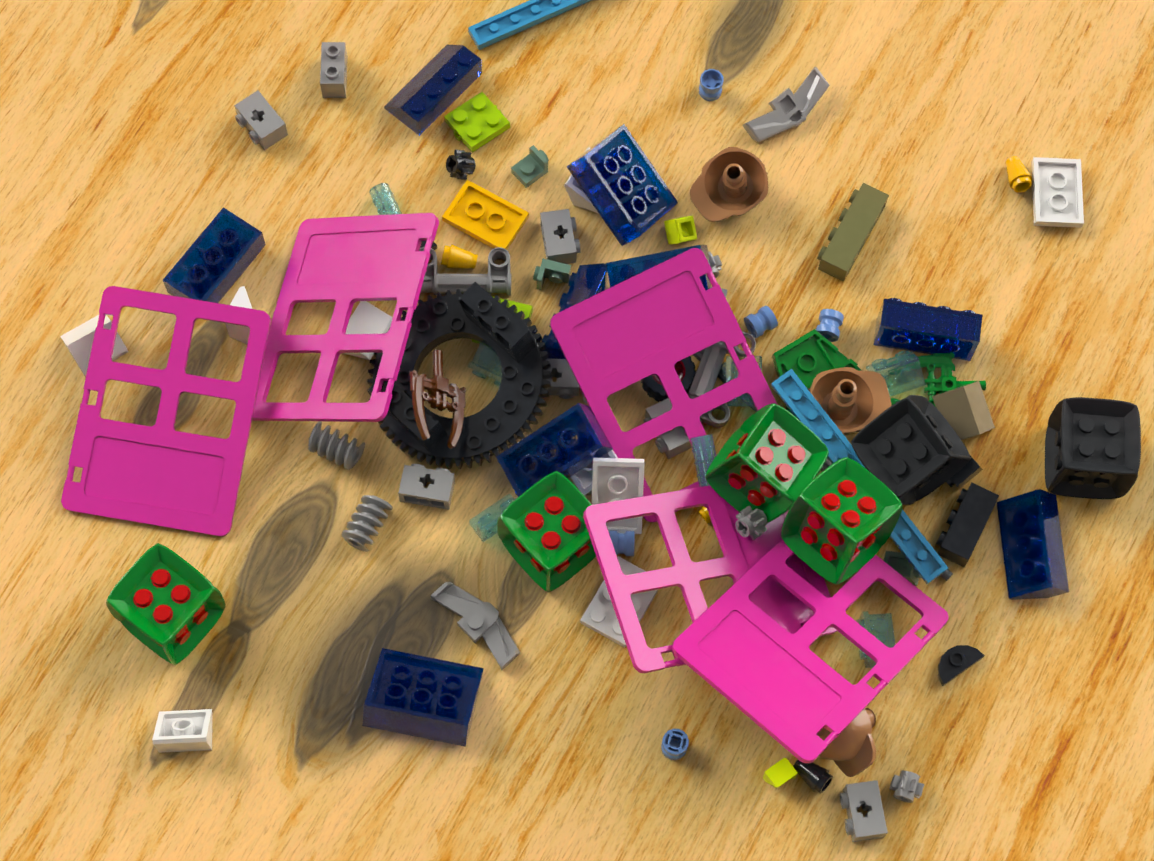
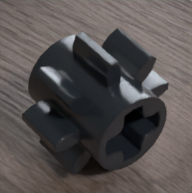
(460, 164)

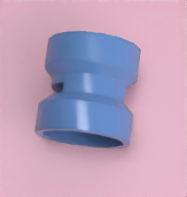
(711, 84)
(760, 321)
(829, 324)
(623, 542)
(672, 748)

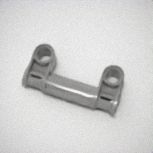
(495, 281)
(707, 375)

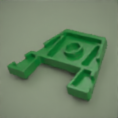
(809, 357)

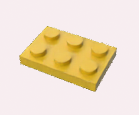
(485, 216)

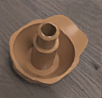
(729, 185)
(851, 397)
(854, 747)

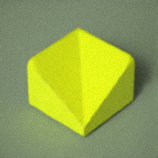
(680, 229)
(780, 773)

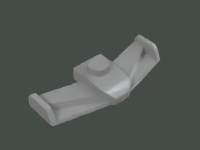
(789, 108)
(478, 621)

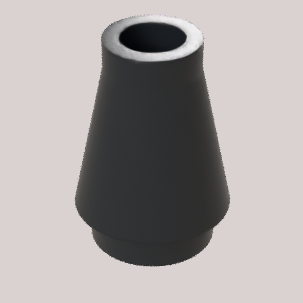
(814, 775)

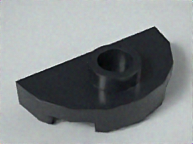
(956, 661)

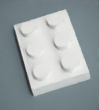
(1057, 192)
(618, 480)
(601, 614)

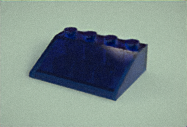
(622, 185)
(422, 697)

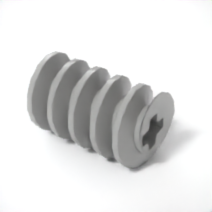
(334, 447)
(364, 521)

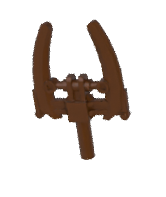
(438, 388)

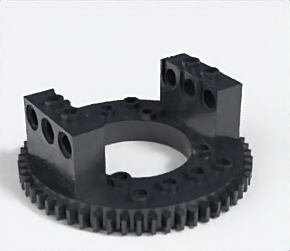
(521, 388)

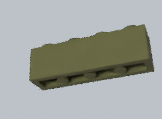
(852, 232)

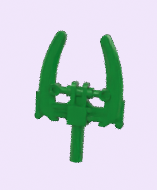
(946, 381)

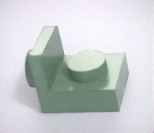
(531, 167)
(552, 270)
(902, 566)

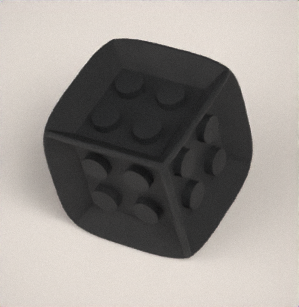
(911, 448)
(1092, 448)

